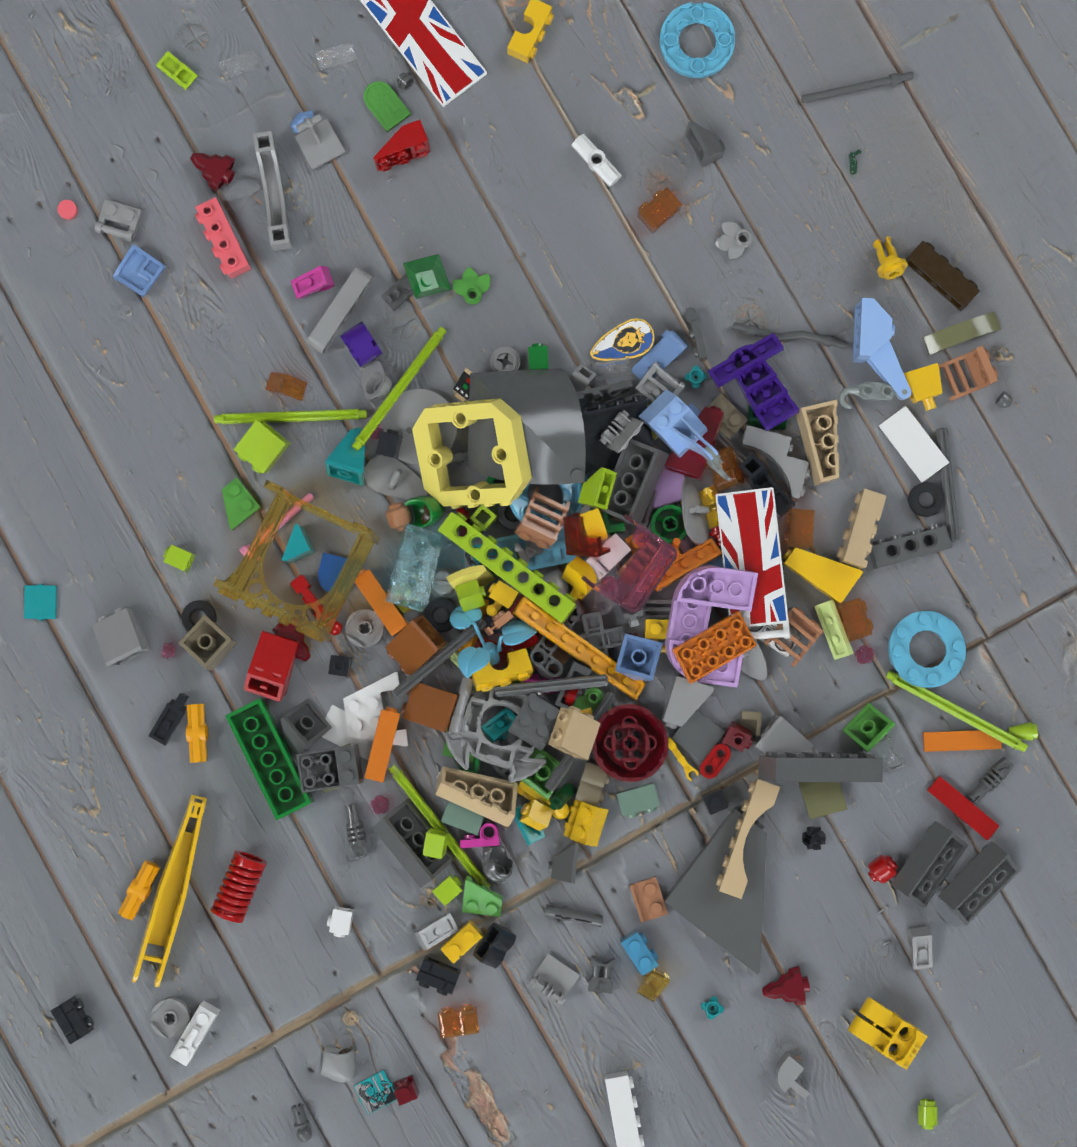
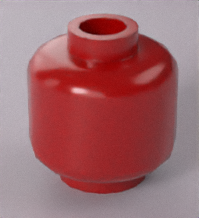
(882, 869)

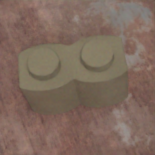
(591, 784)

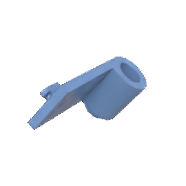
(663, 352)

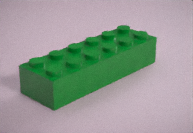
(269, 758)

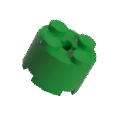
(667, 513)

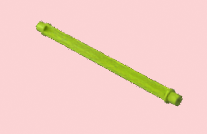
(401, 385)
(291, 416)
(959, 712)
(437, 824)

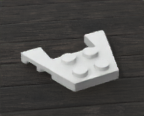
(364, 709)

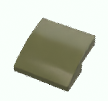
(822, 798)

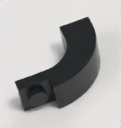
(757, 477)

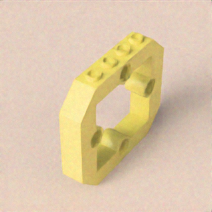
(509, 437)

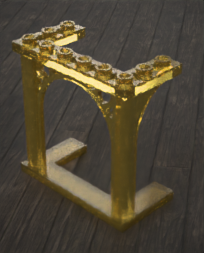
(240, 581)

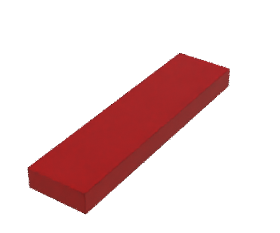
(962, 808)

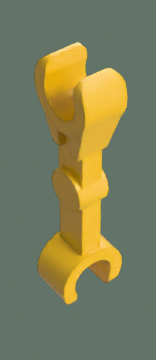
(680, 758)

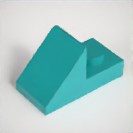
(498, 726)

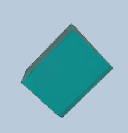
(298, 545)

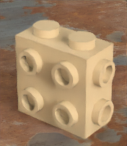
(574, 732)

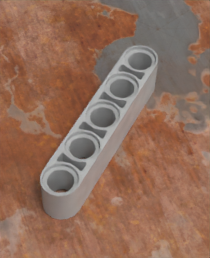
(340, 310)

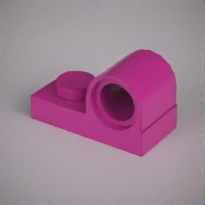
(312, 281)
(471, 840)

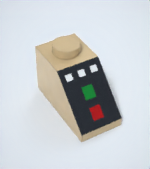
(462, 386)

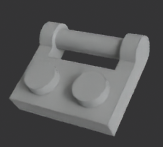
(121, 215)
(652, 388)

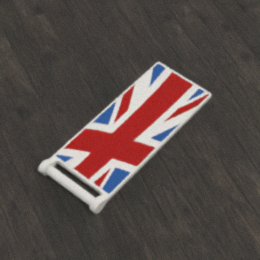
(428, 46)
(753, 544)

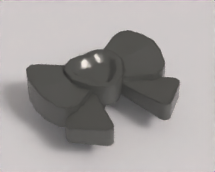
(529, 551)

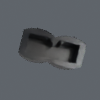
(494, 945)

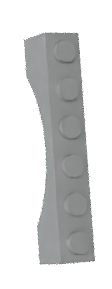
(273, 191)

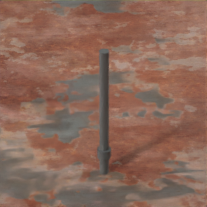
(893, 79)

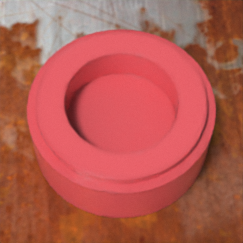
(67, 209)

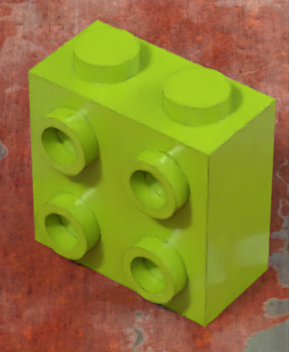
(261, 446)

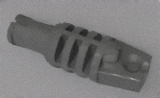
(991, 779)
(355, 832)

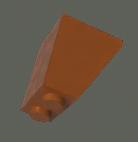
(415, 645)
(430, 706)

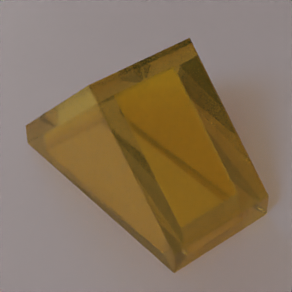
(653, 984)

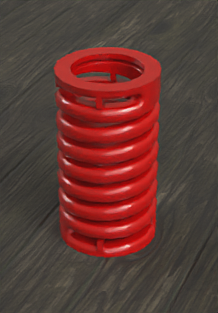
(231, 892)

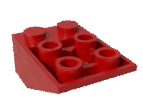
(403, 146)
(271, 666)

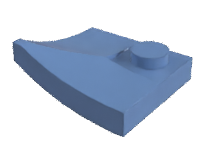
(138, 271)

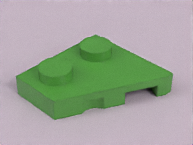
(238, 503)
(481, 899)

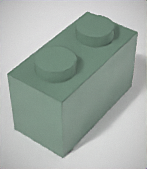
(637, 800)
(462, 818)

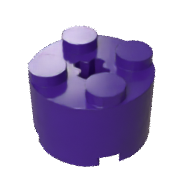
(361, 344)

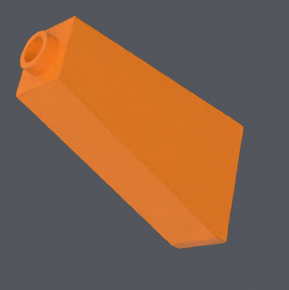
(376, 595)
(382, 744)

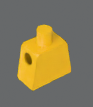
(925, 385)

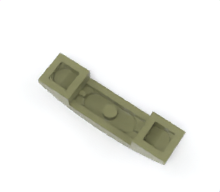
(961, 332)

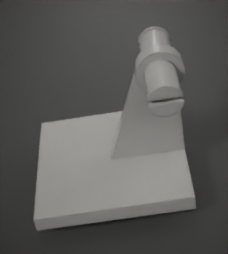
(318, 142)

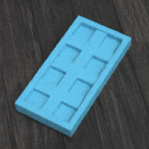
(550, 557)

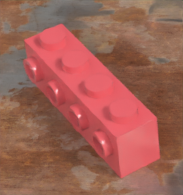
(223, 238)

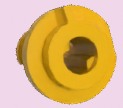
(891, 266)

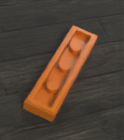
(959, 741)

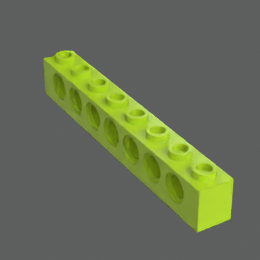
(450, 530)

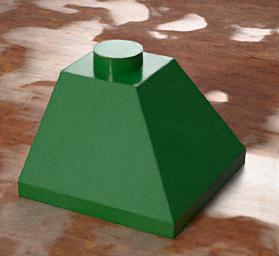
(427, 276)

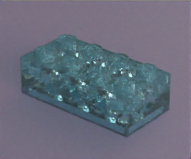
(404, 573)

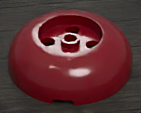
(651, 744)

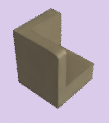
(751, 721)

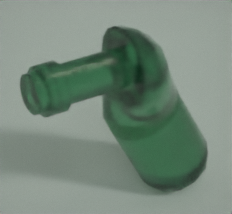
(853, 162)

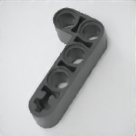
(546, 652)

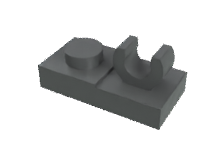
(398, 293)

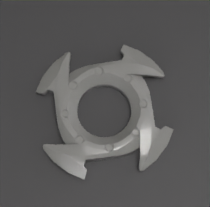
(474, 742)

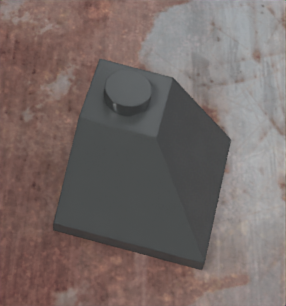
(704, 144)
(303, 726)
(565, 863)

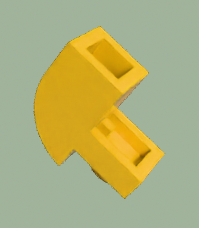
(594, 524)
(574, 572)

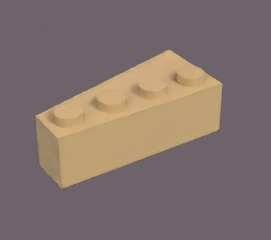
(820, 440)
(861, 529)
(479, 793)

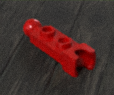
(302, 586)

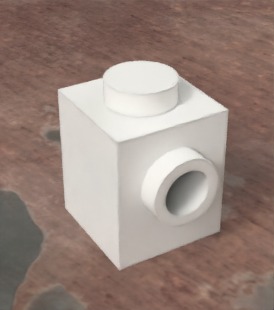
(340, 921)

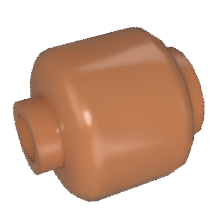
(398, 516)

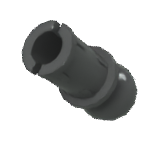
(303, 1133)

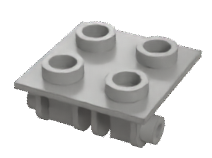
(620, 439)
(553, 980)

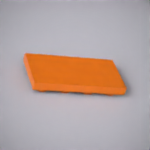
(714, 647)

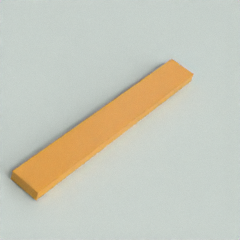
(576, 646)

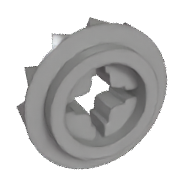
(500, 354)

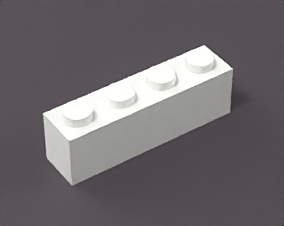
(622, 1110)

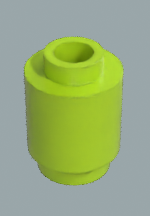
(927, 1114)

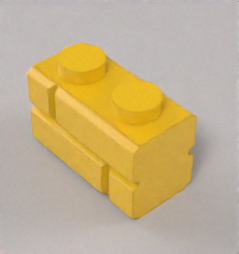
(461, 941)

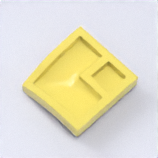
(469, 574)

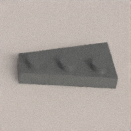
(605, 394)

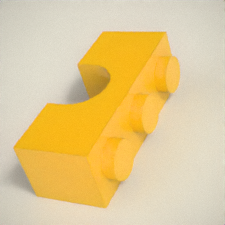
(524, 45)
(518, 669)

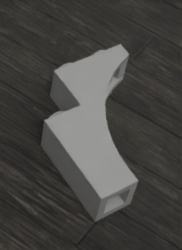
(776, 448)

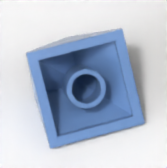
(638, 658)

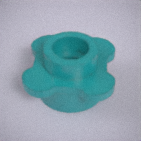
(699, 373)
(712, 1013)

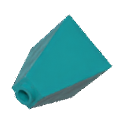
(346, 462)

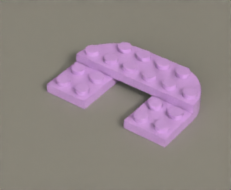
(692, 609)

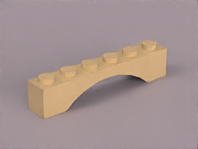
(761, 798)

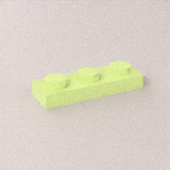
(833, 629)

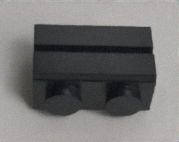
(438, 975)
(73, 1019)

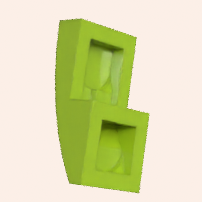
(176, 70)

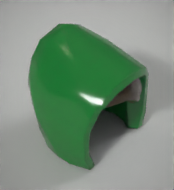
(426, 510)

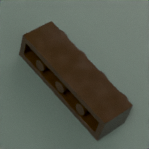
(942, 276)

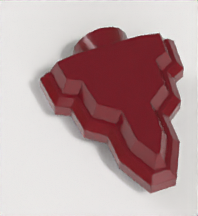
(214, 169)
(289, 632)
(789, 987)

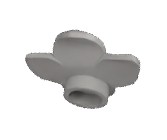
(730, 240)

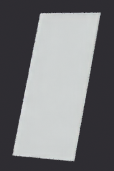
(913, 444)
(339, 732)

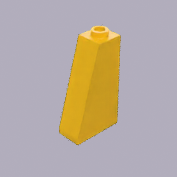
(825, 575)

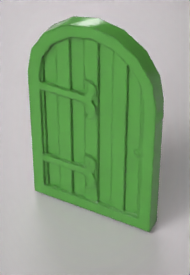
(385, 105)

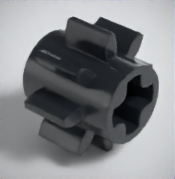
(813, 838)

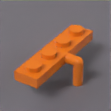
(689, 561)

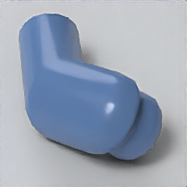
(299, 118)

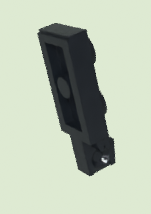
(169, 719)

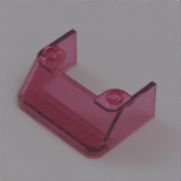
(641, 573)

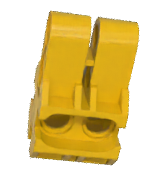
(881, 1040)

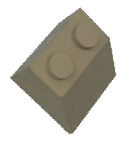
(208, 643)

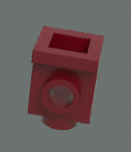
(734, 731)
(406, 1090)

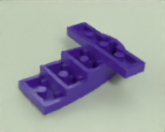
(758, 381)

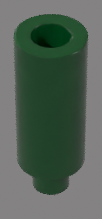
(562, 796)

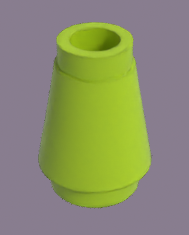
(1024, 731)

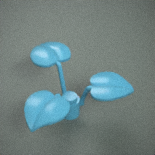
(474, 659)

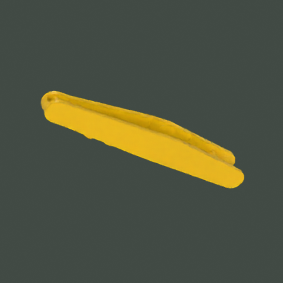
(171, 892)

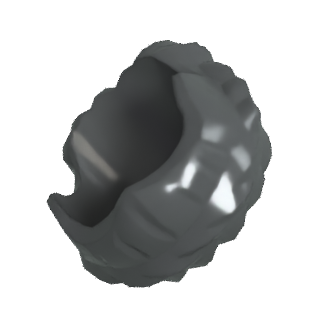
(496, 863)

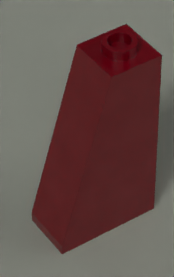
(691, 463)

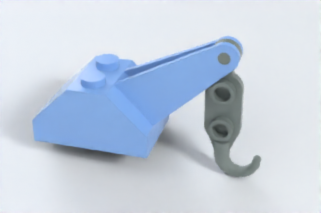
(872, 344)
(680, 429)

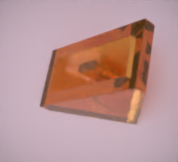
(286, 385)

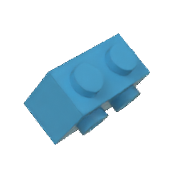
(636, 947)

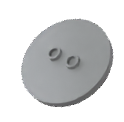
(406, 413)

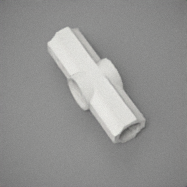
(588, 151)

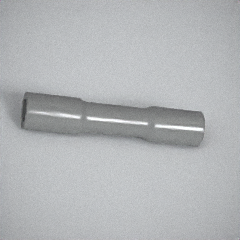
(463, 695)

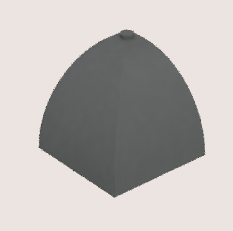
(549, 421)

